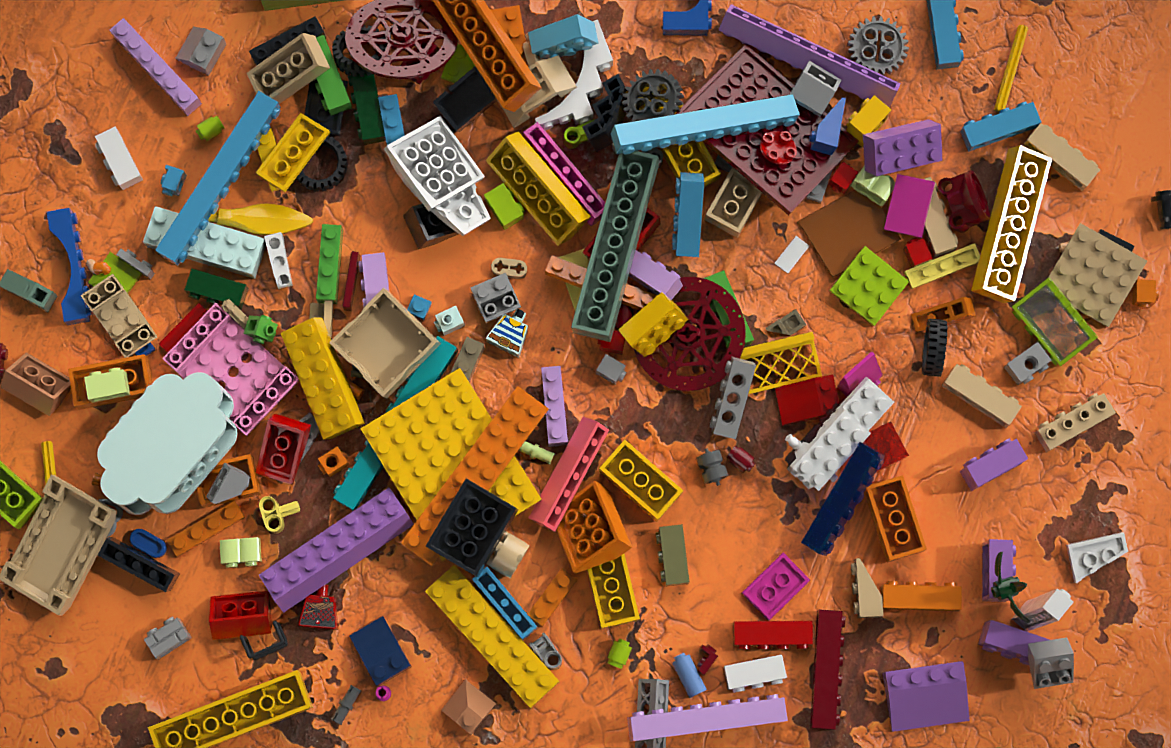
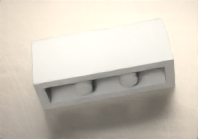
(117, 158)
(755, 673)

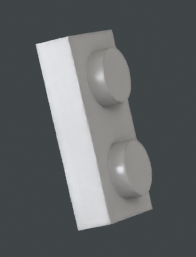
(130, 258)

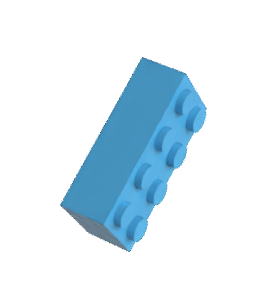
(689, 217)

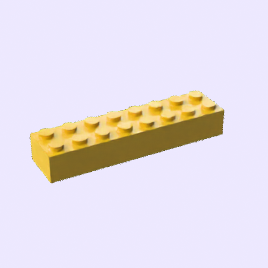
(1011, 224)
(492, 636)
(234, 714)

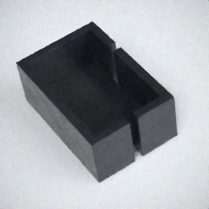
(468, 101)

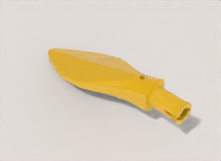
(262, 219)

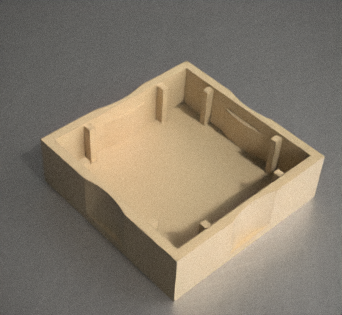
(385, 343)

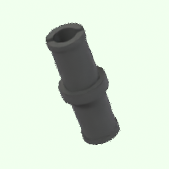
(345, 705)

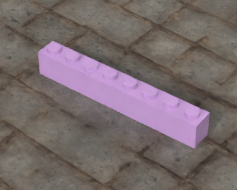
(706, 719)

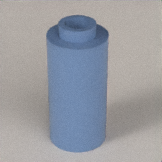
(688, 675)

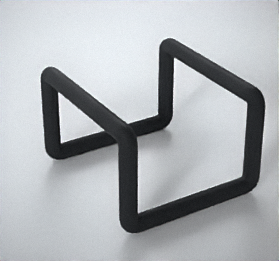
(266, 651)

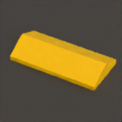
(292, 152)

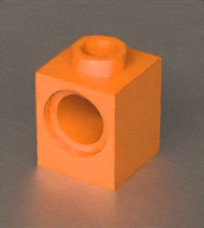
(341, 462)

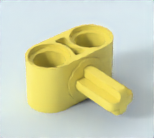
(277, 512)

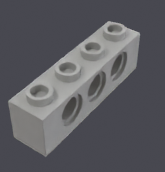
(730, 427)

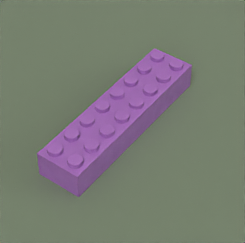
(336, 550)

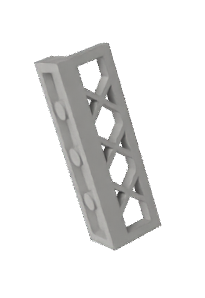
(656, 699)

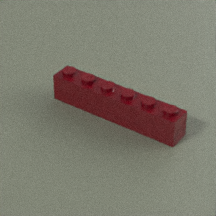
(826, 670)

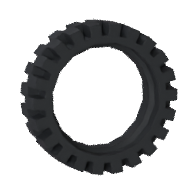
(349, 65)
(338, 174)
(934, 347)

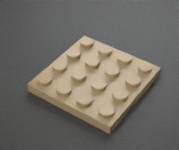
(1096, 274)

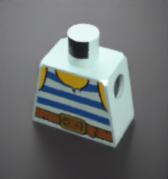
(509, 333)

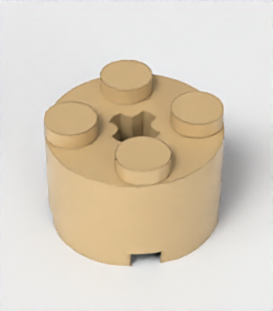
(508, 554)

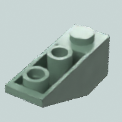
(28, 290)

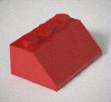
(240, 615)

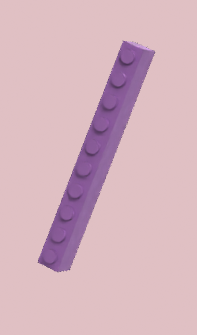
(799, 51)

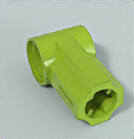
(578, 132)

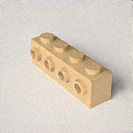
(1075, 422)

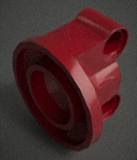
(965, 200)

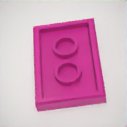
(909, 205)
(775, 586)

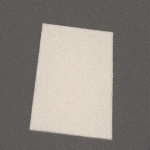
(792, 254)

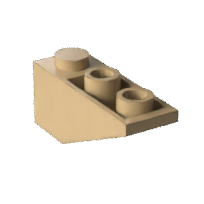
(868, 597)

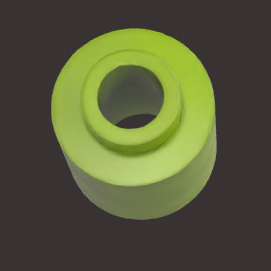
(210, 128)
(619, 653)

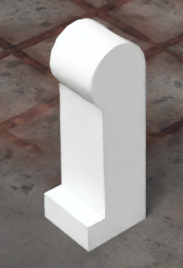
(278, 259)

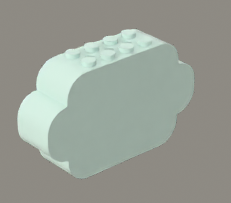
(167, 443)

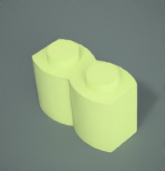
(874, 187)
(240, 551)

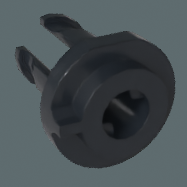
(1163, 201)

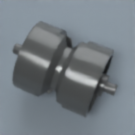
(712, 466)

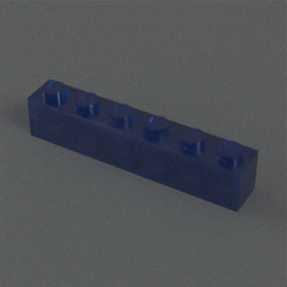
(843, 498)

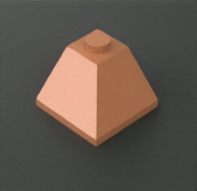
(468, 707)

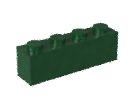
(368, 108)

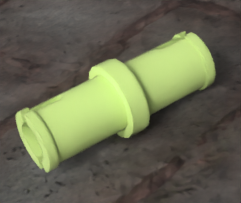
(537, 452)

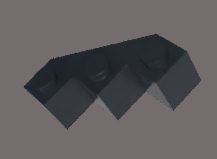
(609, 113)

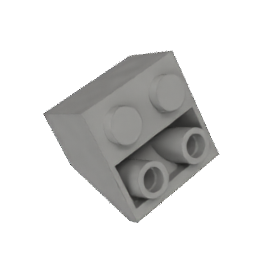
(815, 88)
(495, 297)
(1051, 662)

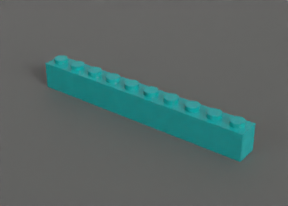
(367, 465)

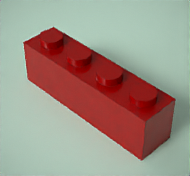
(772, 634)

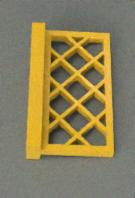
(781, 345)

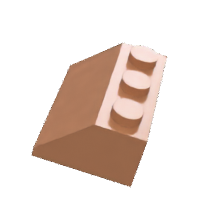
(36, 383)

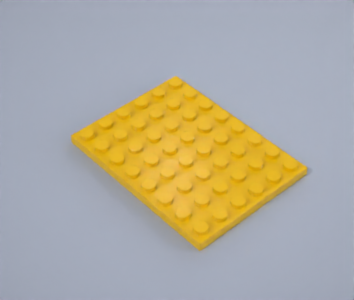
(430, 437)

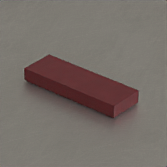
(351, 281)

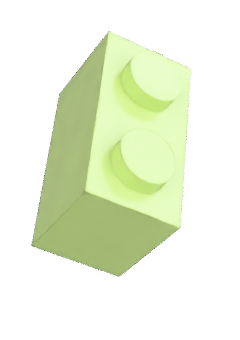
(107, 385)

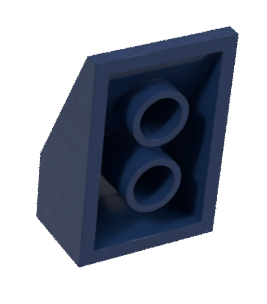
(380, 651)

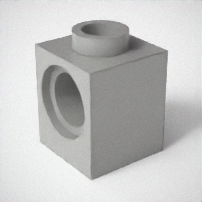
(611, 369)

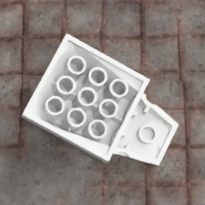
(440, 175)

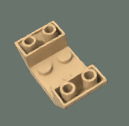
(552, 78)
(119, 316)

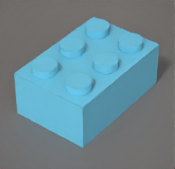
(563, 37)

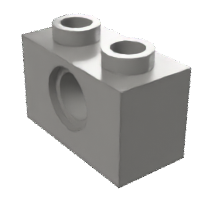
(1034, 354)

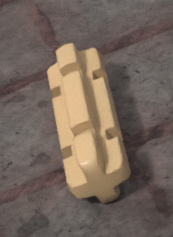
(235, 313)

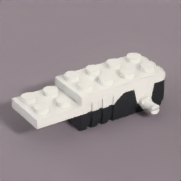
(836, 435)

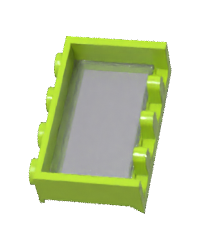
(1054, 322)

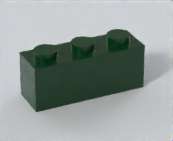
(215, 288)

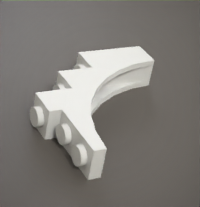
(588, 85)

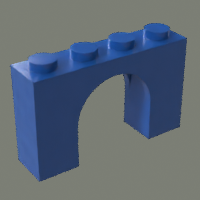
(690, 22)

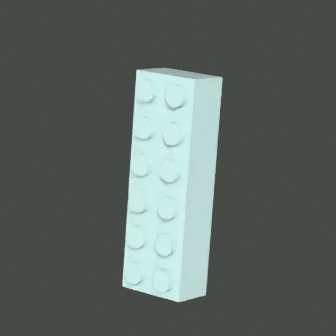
(215, 244)

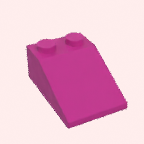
(866, 368)

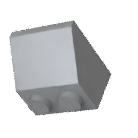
(201, 49)

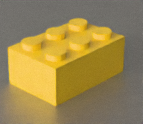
(653, 324)

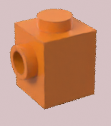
(1144, 293)

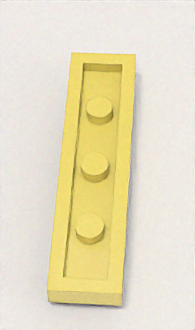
(942, 266)

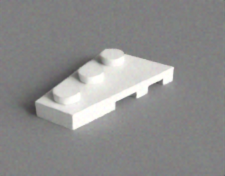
(1092, 554)

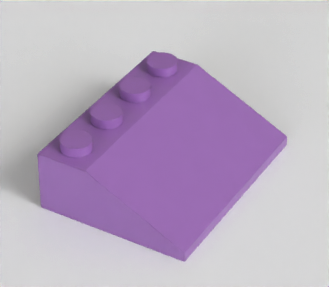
(926, 696)

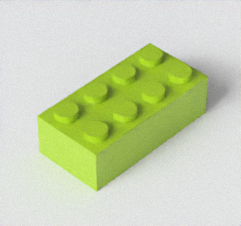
(17, 498)

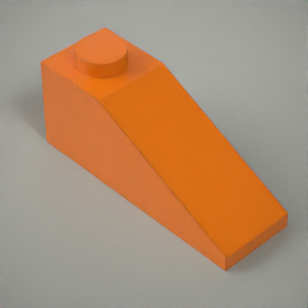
(952, 312)

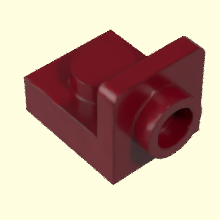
(706, 663)

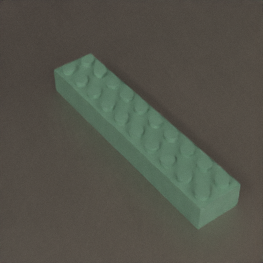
(615, 245)

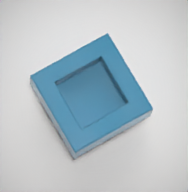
(419, 307)

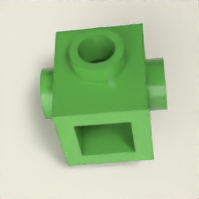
(260, 329)

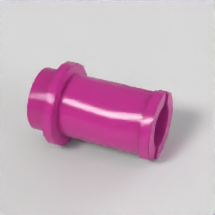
(387, 695)

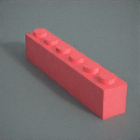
(569, 473)

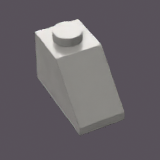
(228, 484)

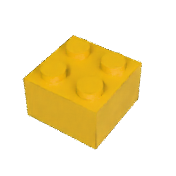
(868, 119)

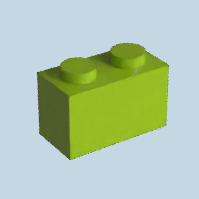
(504, 206)

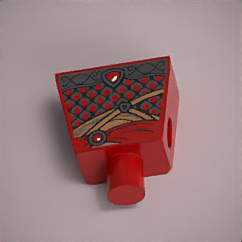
(320, 611)

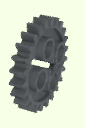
(656, 83)

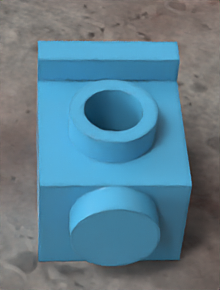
(172, 181)

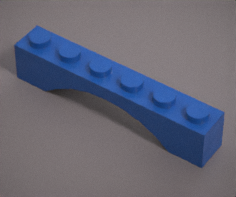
(62, 225)

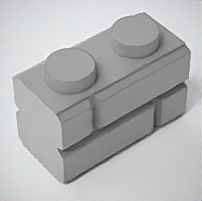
(167, 638)

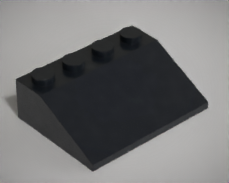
(472, 527)

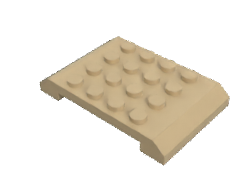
(59, 546)

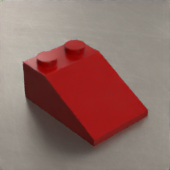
(806, 399)
(282, 448)

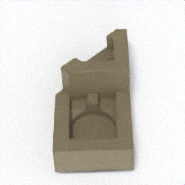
(788, 324)

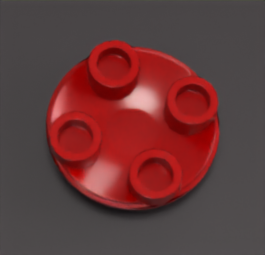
(778, 147)

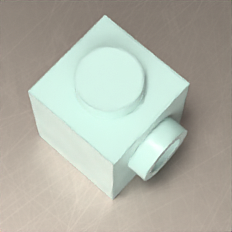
(449, 321)

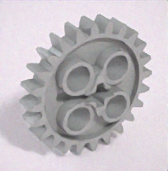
(894, 48)

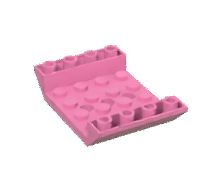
(217, 346)

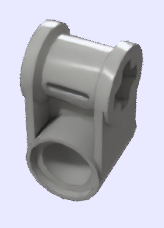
(545, 651)

